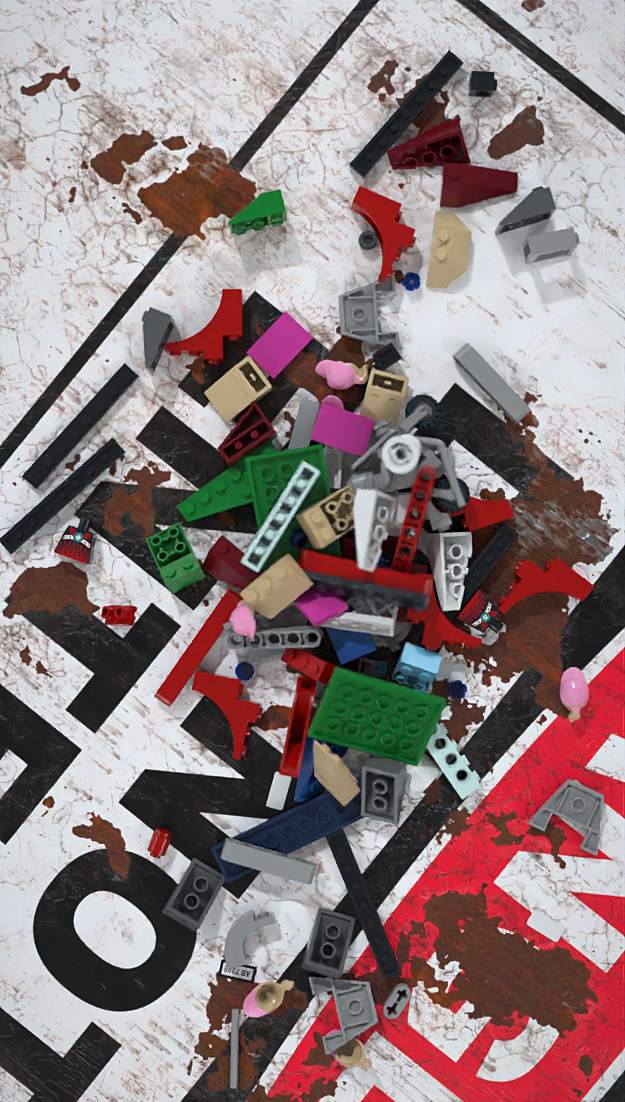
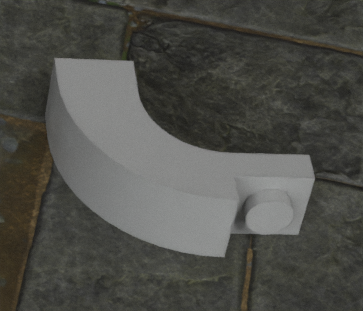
(242, 926)

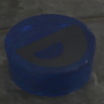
(244, 671)

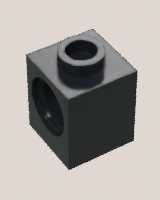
(482, 84)
(373, 667)

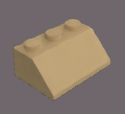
(276, 587)

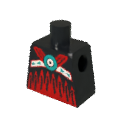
(78, 542)
(480, 613)

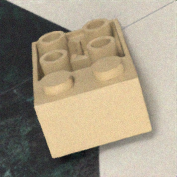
(238, 389)
(384, 397)
(328, 517)
(333, 774)

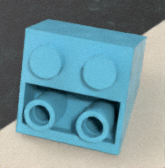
(416, 667)

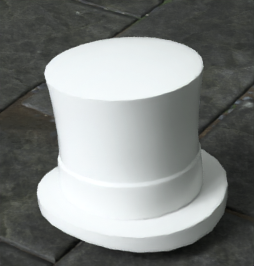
(401, 453)

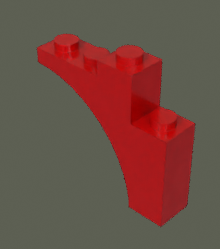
(384, 218)
(210, 340)
(480, 512)
(532, 580)
(437, 627)
(309, 664)
(239, 711)
(298, 727)

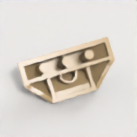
(448, 250)

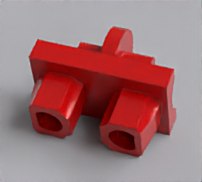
(119, 615)

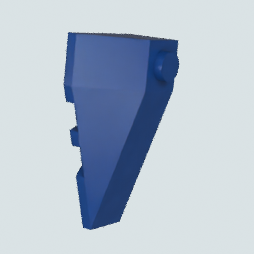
(307, 783)

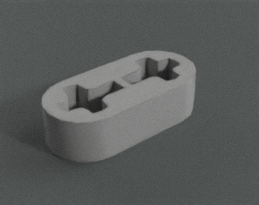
(393, 998)

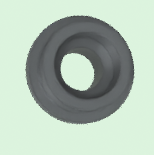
(367, 234)

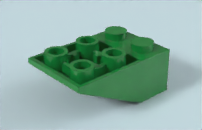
(261, 212)
(175, 558)

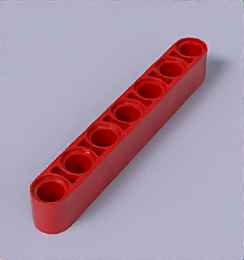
(413, 522)
(349, 569)
(198, 648)

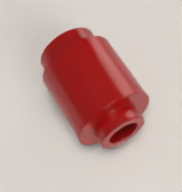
(159, 843)

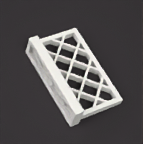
(365, 623)

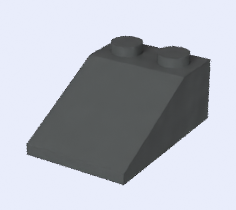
(532, 209)
(156, 332)
(383, 788)
(194, 895)
(328, 943)

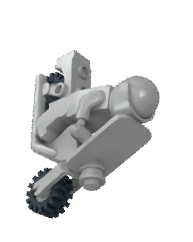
(450, 494)

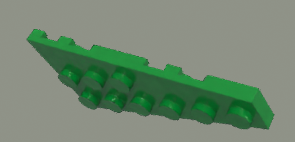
(225, 491)

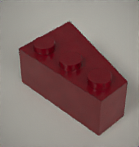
(247, 435)

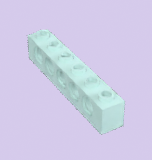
(280, 516)
(463, 786)

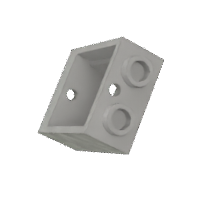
(550, 245)

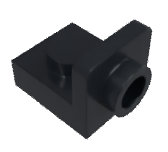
(385, 357)

